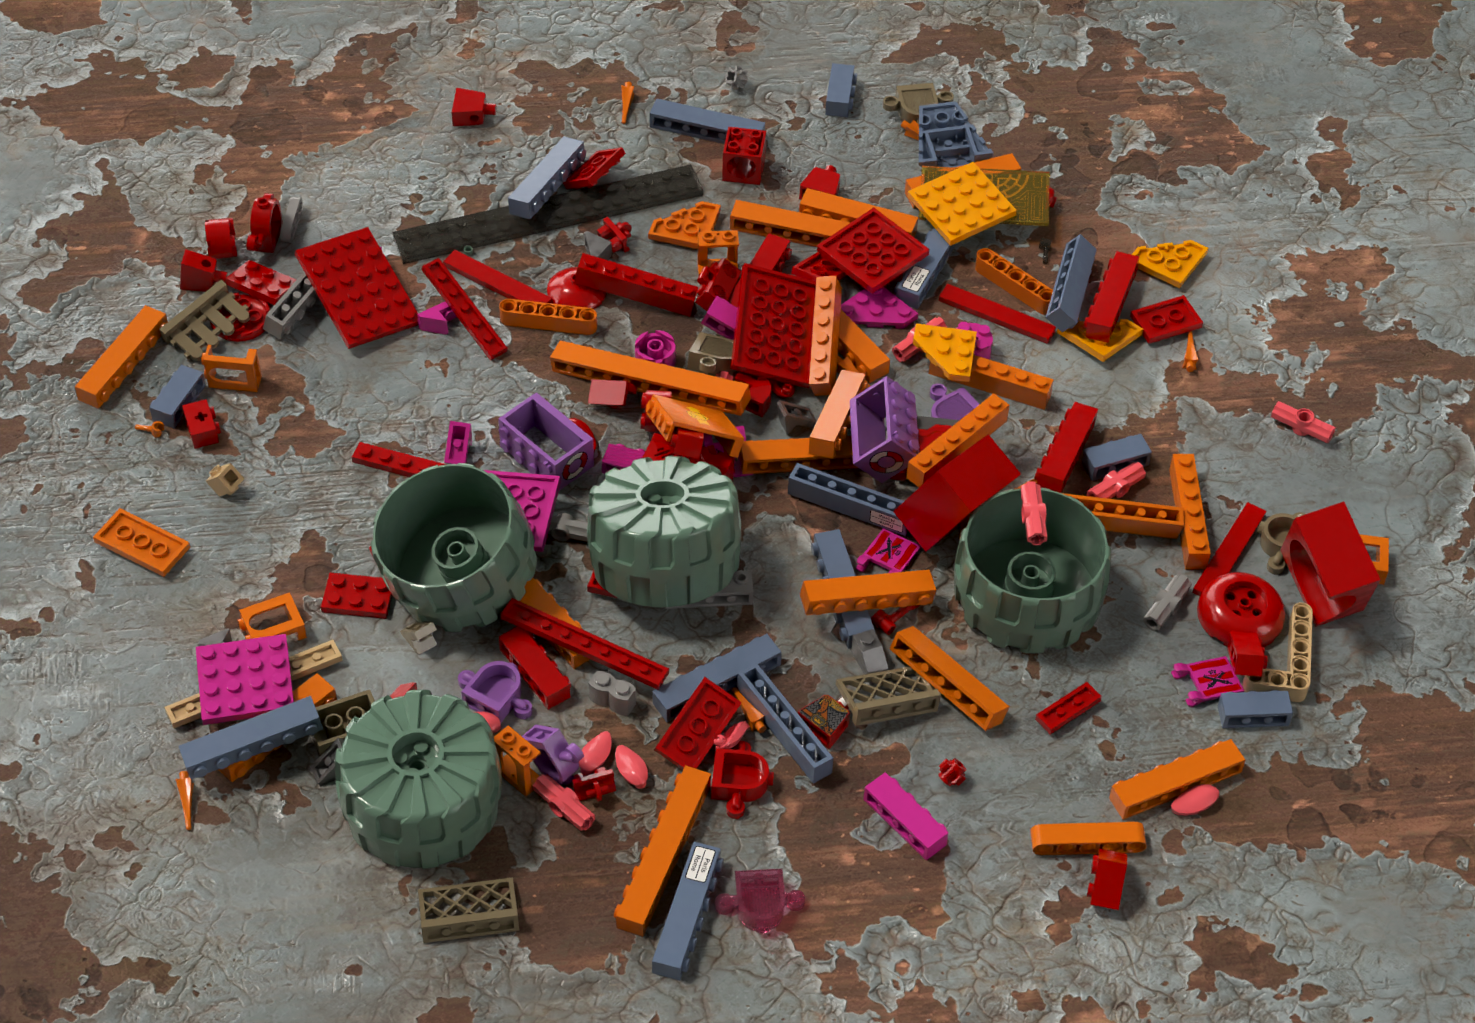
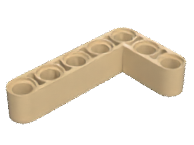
(1298, 674)

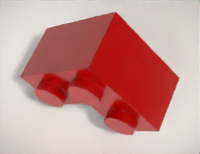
(1109, 879)

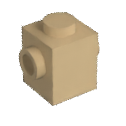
(224, 479)

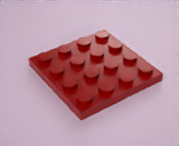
(873, 250)

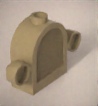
(910, 97)
(711, 354)
(1273, 535)

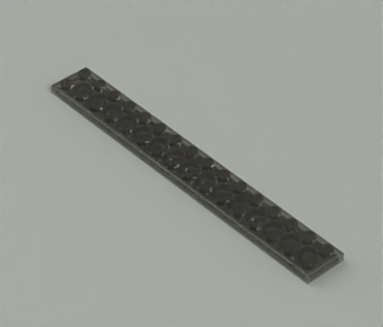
(558, 212)

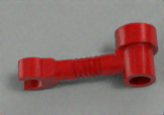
(887, 622)

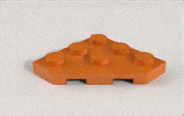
(685, 224)

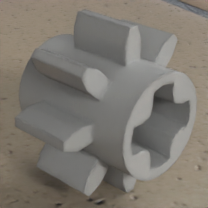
(736, 77)

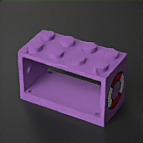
(867, 412)
(558, 428)

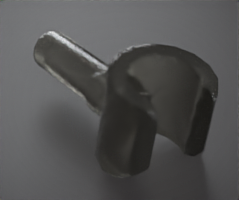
(1045, 244)

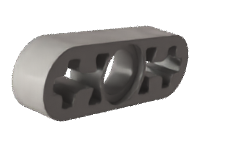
(291, 219)

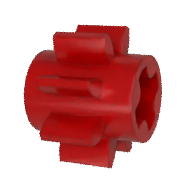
(952, 772)

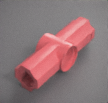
(906, 348)
(1303, 422)
(1118, 482)
(1033, 513)
(564, 802)

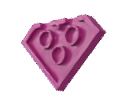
(879, 309)

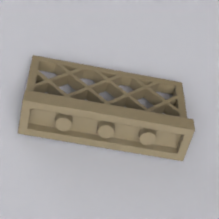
(890, 706)
(470, 923)

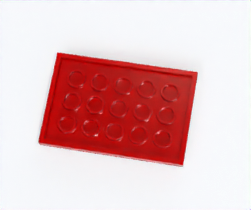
(357, 287)
(774, 325)

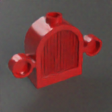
(265, 224)
(739, 777)

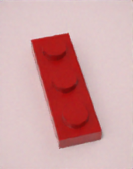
(1068, 708)

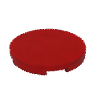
(254, 327)

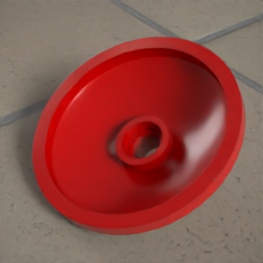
(566, 292)

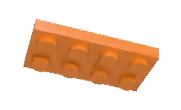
(141, 542)

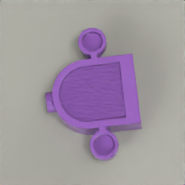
(953, 405)
(495, 690)
(557, 756)

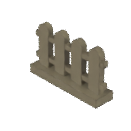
(198, 312)

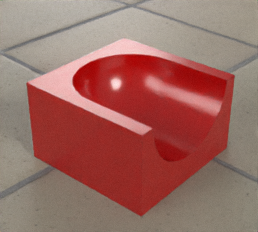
(956, 492)
(1330, 563)

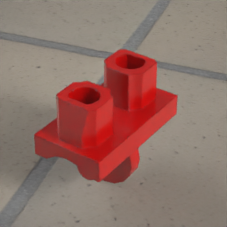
(618, 233)
(595, 784)

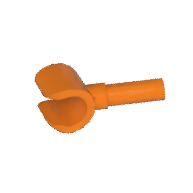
(156, 428)

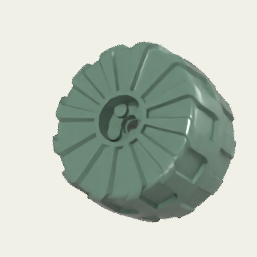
(664, 532)
(453, 546)
(1028, 591)
(419, 779)

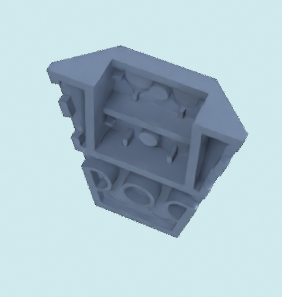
(948, 137)

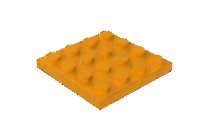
(961, 203)

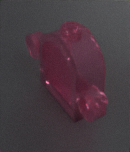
(760, 899)

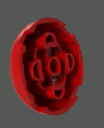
(1227, 607)

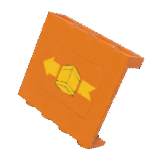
(668, 413)

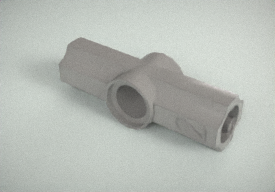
(565, 527)
(1167, 602)

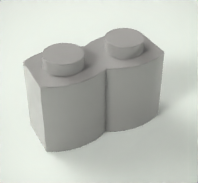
(612, 693)

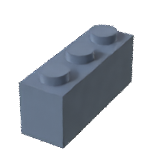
(841, 90)
(180, 390)
(1115, 456)
(1255, 709)

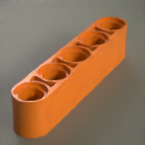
(1013, 280)
(548, 316)
(1087, 838)

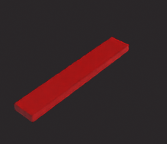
(492, 278)
(464, 309)
(997, 313)
(1232, 545)

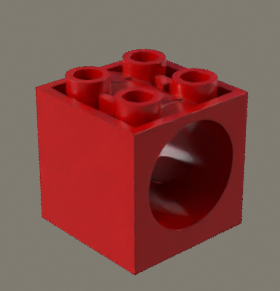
(744, 155)

